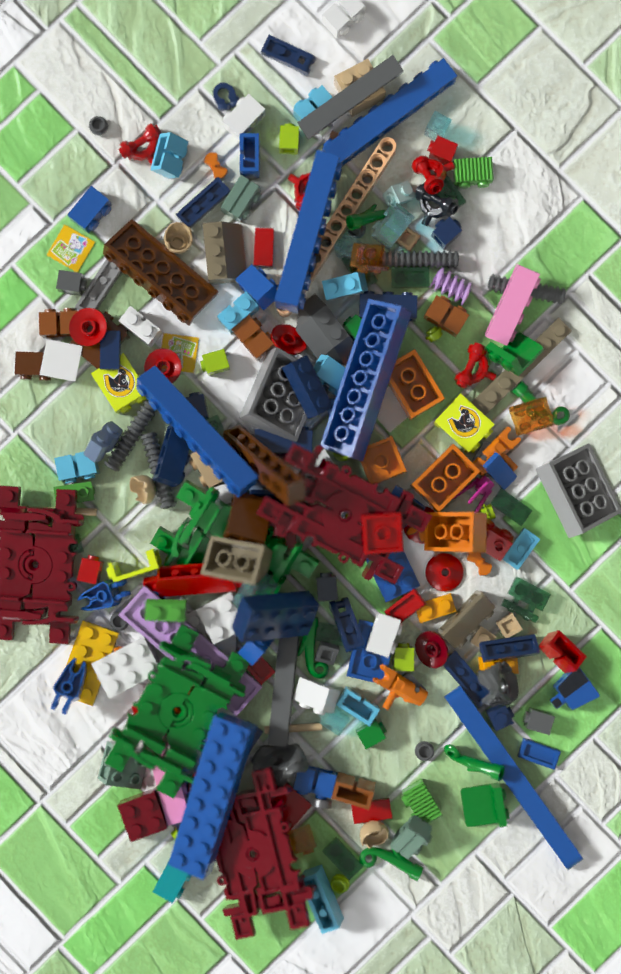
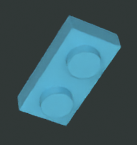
(521, 548)

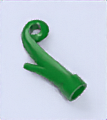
(356, 220)
(522, 391)
(308, 645)
(494, 770)
(395, 859)

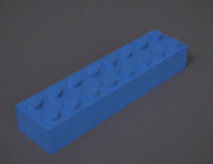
(307, 232)
(365, 379)
(212, 795)

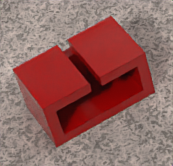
(563, 651)

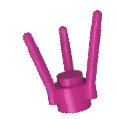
(483, 487)

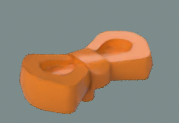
(211, 160)
(483, 567)

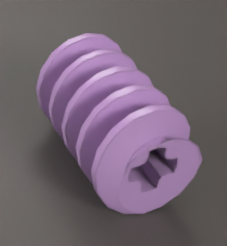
(451, 285)

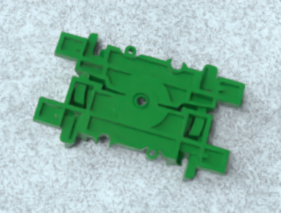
(212, 515)
(157, 714)

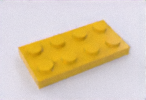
(91, 645)

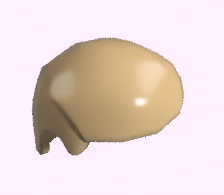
(178, 237)
(143, 487)
(373, 833)

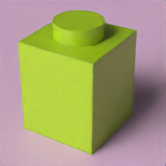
(289, 139)
(215, 362)
(403, 657)

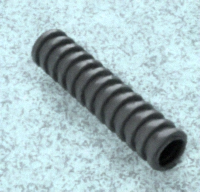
(420, 259)
(542, 292)
(130, 436)
(153, 452)

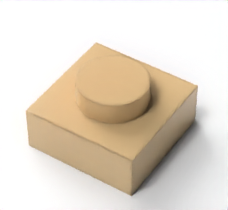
(509, 625)
(482, 635)

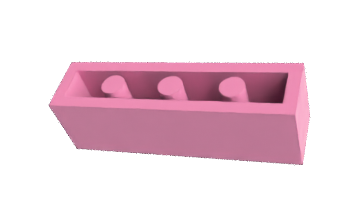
(512, 304)
(175, 807)

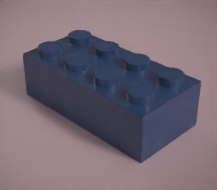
(274, 616)

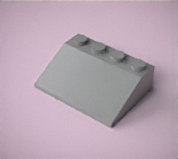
(272, 400)
(578, 490)

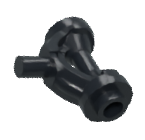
(448, 205)

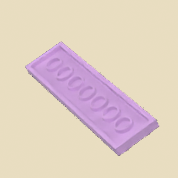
(165, 631)

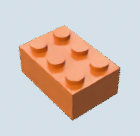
(414, 385)
(445, 478)
(456, 532)

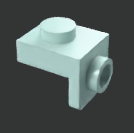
(399, 193)

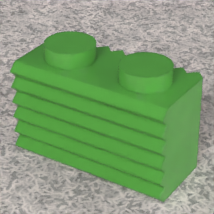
(473, 172)
(165, 610)
(421, 802)

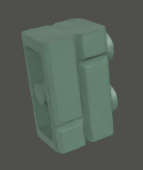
(241, 199)
(411, 837)

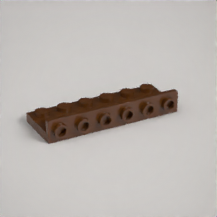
(159, 272)

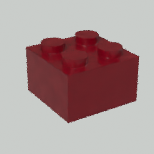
(142, 814)

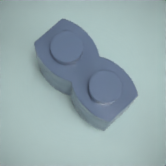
(103, 441)

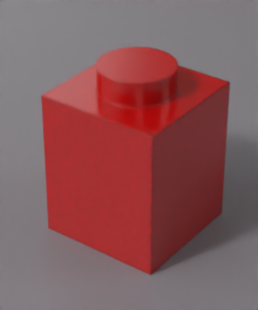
(442, 150)
(90, 570)

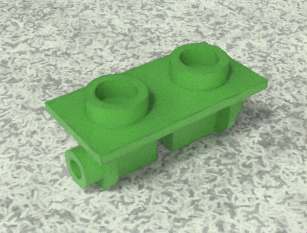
(85, 491)

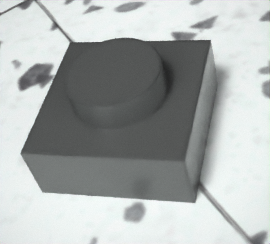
(327, 653)

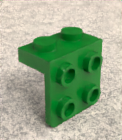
(516, 355)
(484, 805)

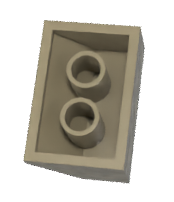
(224, 251)
(236, 560)
(467, 619)

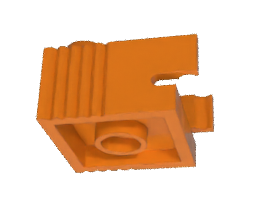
(382, 461)

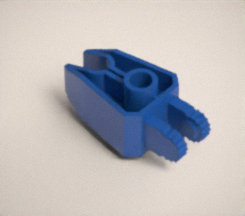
(106, 594)
(69, 685)

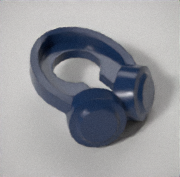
(222, 105)

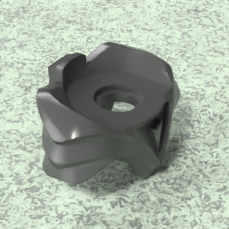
(500, 683)
(282, 760)

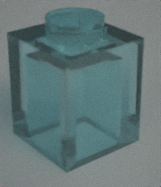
(437, 125)
(334, 722)

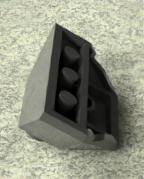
(323, 331)

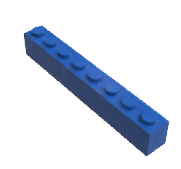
(391, 112)
(196, 431)

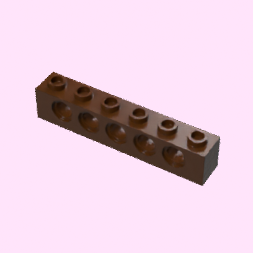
(270, 469)

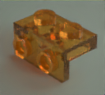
(368, 257)
(531, 416)
(302, 840)

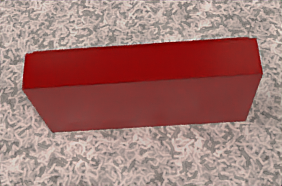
(263, 247)
(406, 606)
(379, 810)

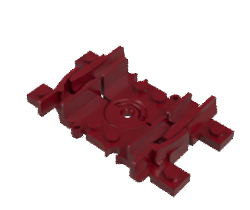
(340, 494)
(56, 563)
(258, 878)

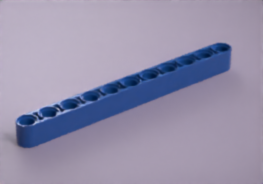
(514, 778)

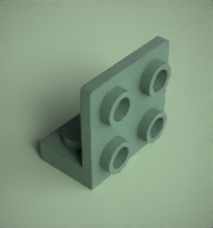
(130, 777)

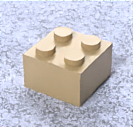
(352, 74)

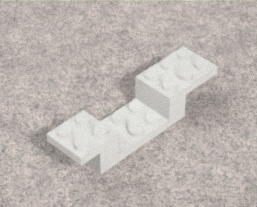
(133, 662)

